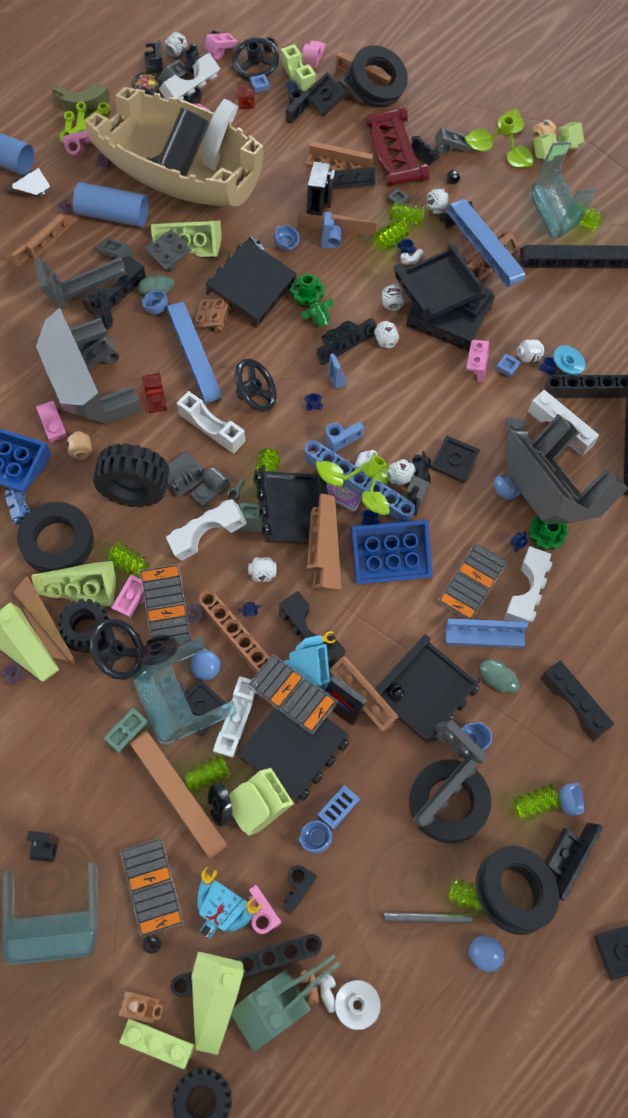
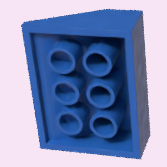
(21, 460)
(391, 551)

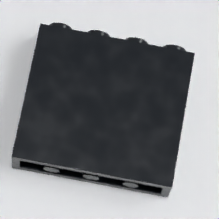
(252, 281)
(439, 283)
(452, 326)
(287, 504)
(431, 686)
(293, 752)

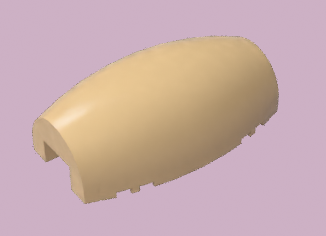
(142, 131)

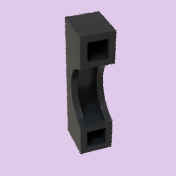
(134, 274)
(295, 611)
(590, 714)

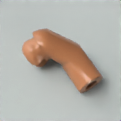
(312, 997)

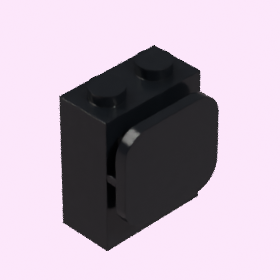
(320, 188)

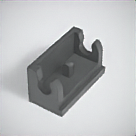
(417, 492)

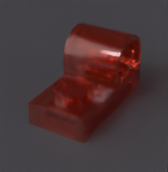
(154, 393)

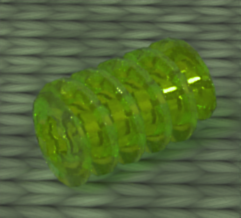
(408, 213)
(591, 219)
(391, 234)
(269, 458)
(125, 559)
(206, 773)
(536, 802)
(464, 895)

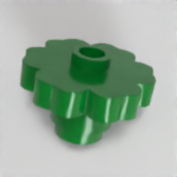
(307, 289)
(318, 312)
(547, 535)

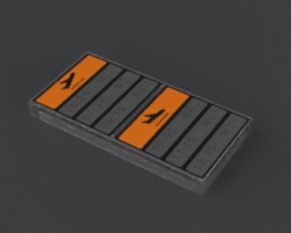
(472, 582)
(165, 603)
(292, 694)
(152, 887)

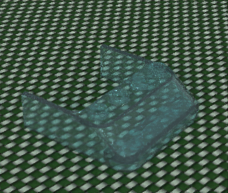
(552, 195)
(165, 700)
(51, 935)

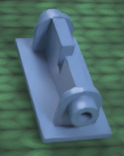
(17, 499)

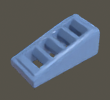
(335, 373)
(322, 814)

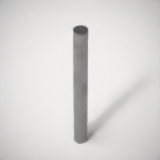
(427, 917)

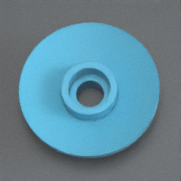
(569, 360)

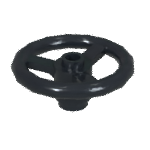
(255, 57)
(253, 386)
(114, 649)

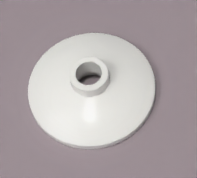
(369, 1001)

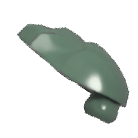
(154, 283)
(499, 676)

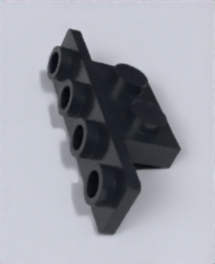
(344, 338)
(570, 855)

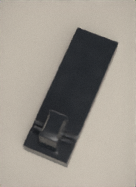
(355, 177)

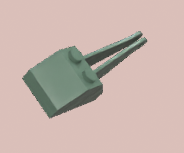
(275, 1006)

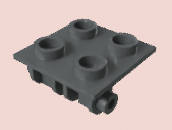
(168, 250)
(184, 474)

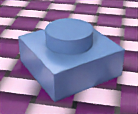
(259, 83)
(508, 365)

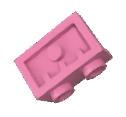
(478, 358)

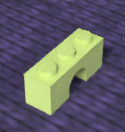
(292, 63)
(568, 133)
(157, 1043)

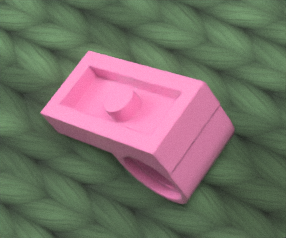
(216, 44)
(312, 53)
(76, 138)
(51, 421)
(129, 597)
(266, 911)

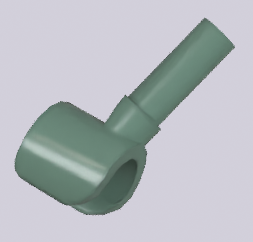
(236, 490)

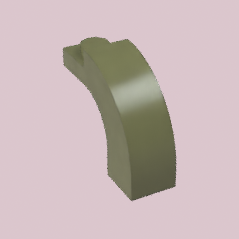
(91, 97)

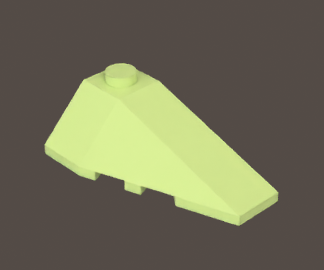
(200, 236)
(84, 582)
(23, 644)
(214, 995)

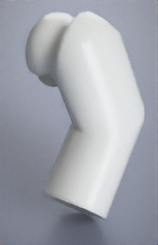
(411, 260)
(364, 457)
(326, 993)

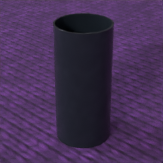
(183, 142)

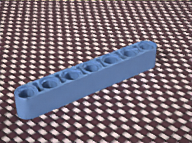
(486, 243)
(194, 352)
(323, 454)

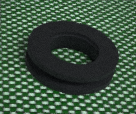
(390, 63)
(47, 515)
(451, 831)
(496, 904)

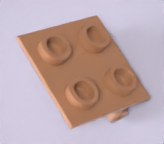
(212, 314)

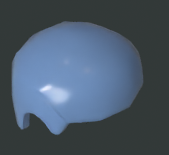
(286, 238)
(155, 302)
(505, 487)
(205, 665)
(479, 734)
(571, 799)
(315, 837)
(486, 953)

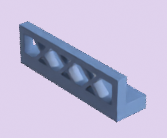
(485, 633)

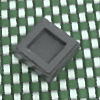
(398, 195)

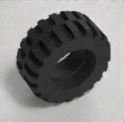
(131, 475)

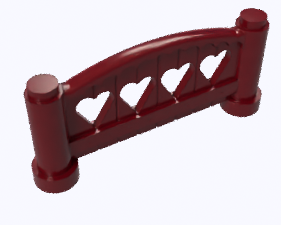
(394, 120)

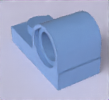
(330, 233)
(343, 437)

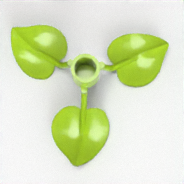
(508, 124)
(375, 469)

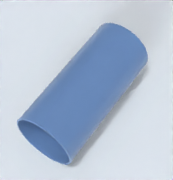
(15, 155)
(110, 204)

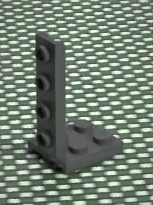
(60, 292)
(462, 747)

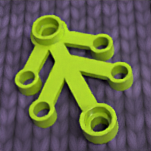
(103, 109)

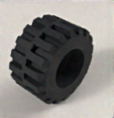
(73, 615)
(197, 1078)

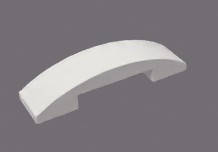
(223, 115)
(234, 725)

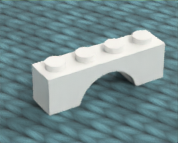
(204, 70)
(546, 407)
(225, 433)
(186, 539)
(534, 566)

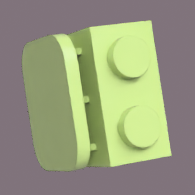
(259, 801)

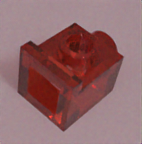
(245, 96)

